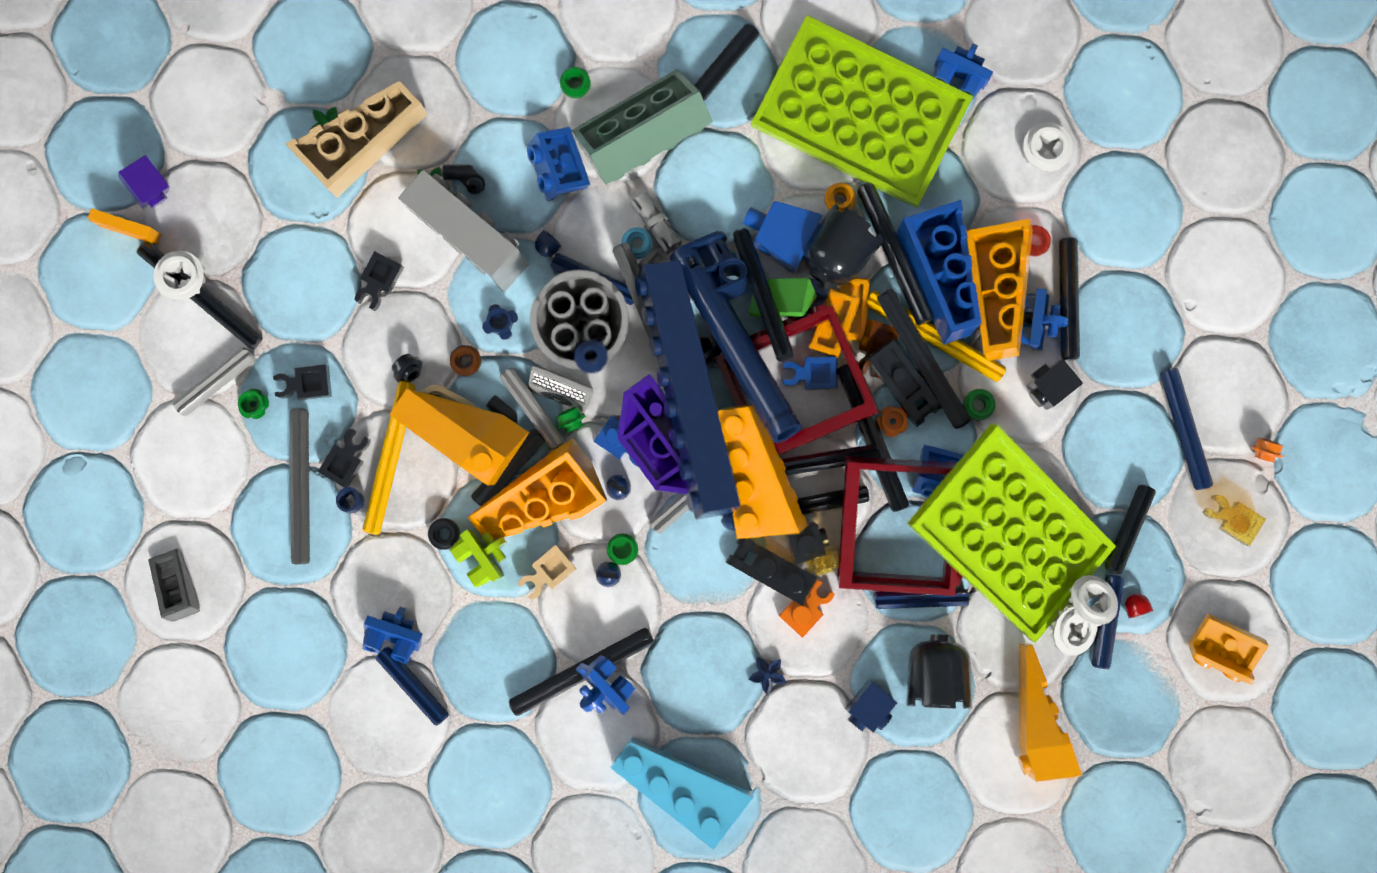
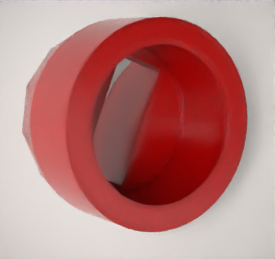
(1137, 605)

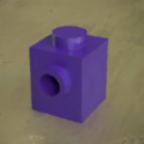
(144, 183)

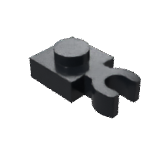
(380, 275)
(309, 383)
(342, 463)

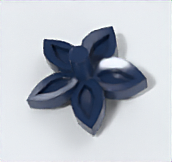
(767, 674)

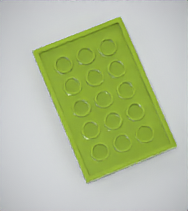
(861, 111)
(1011, 532)

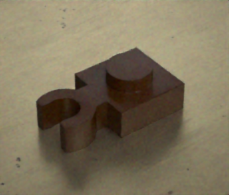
(875, 336)

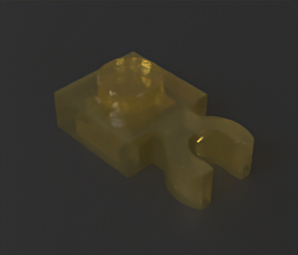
(1237, 520)
(824, 563)

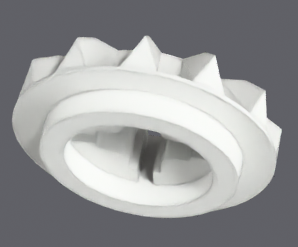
(1048, 133)
(173, 263)
(1103, 610)
(1067, 642)

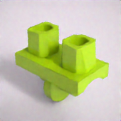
(471, 545)

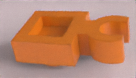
(804, 617)

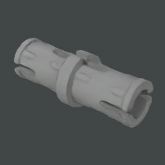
(656, 222)

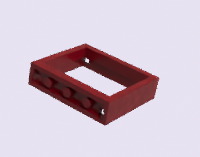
(793, 327)
(878, 581)

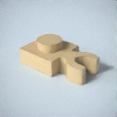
(550, 569)

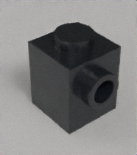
(1052, 384)
(808, 543)

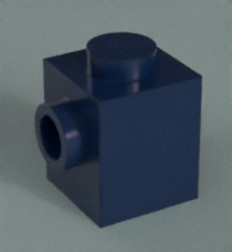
(870, 708)

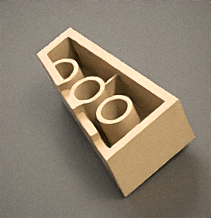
(358, 137)

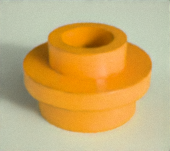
(840, 189)

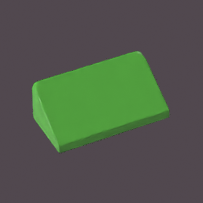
(791, 296)

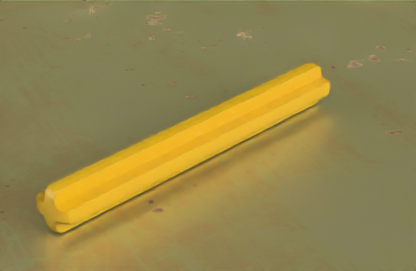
(956, 349)
(386, 468)

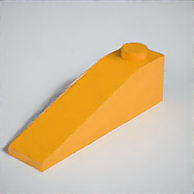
(467, 435)
(550, 491)
(1043, 744)

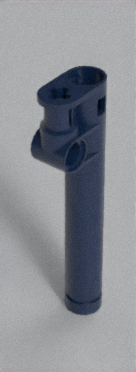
(706, 268)

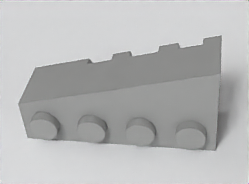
(464, 229)

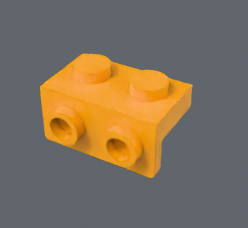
(1227, 648)

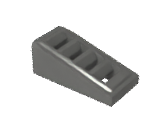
(187, 593)

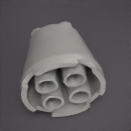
(575, 299)

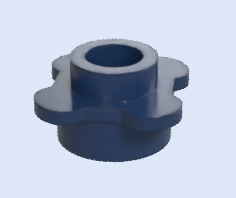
(496, 313)

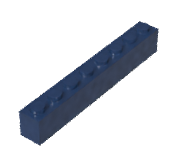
(687, 390)

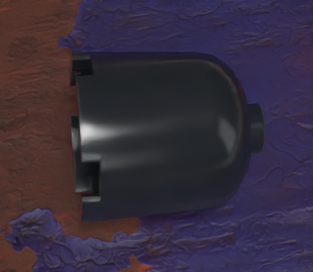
(840, 247)
(939, 674)

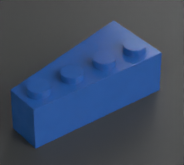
(942, 266)

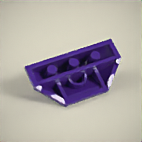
(647, 436)

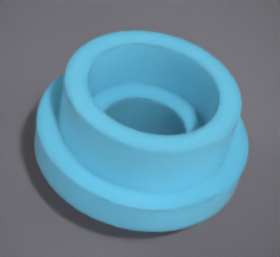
(642, 234)

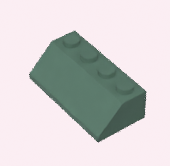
(643, 126)

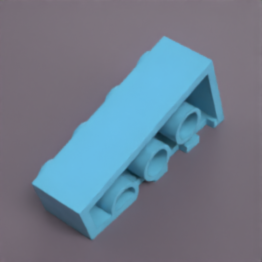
(689, 794)

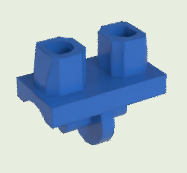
(965, 66)
(1038, 306)
(394, 630)
(614, 694)

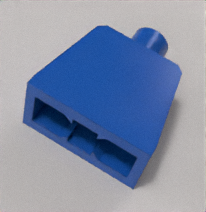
(783, 232)

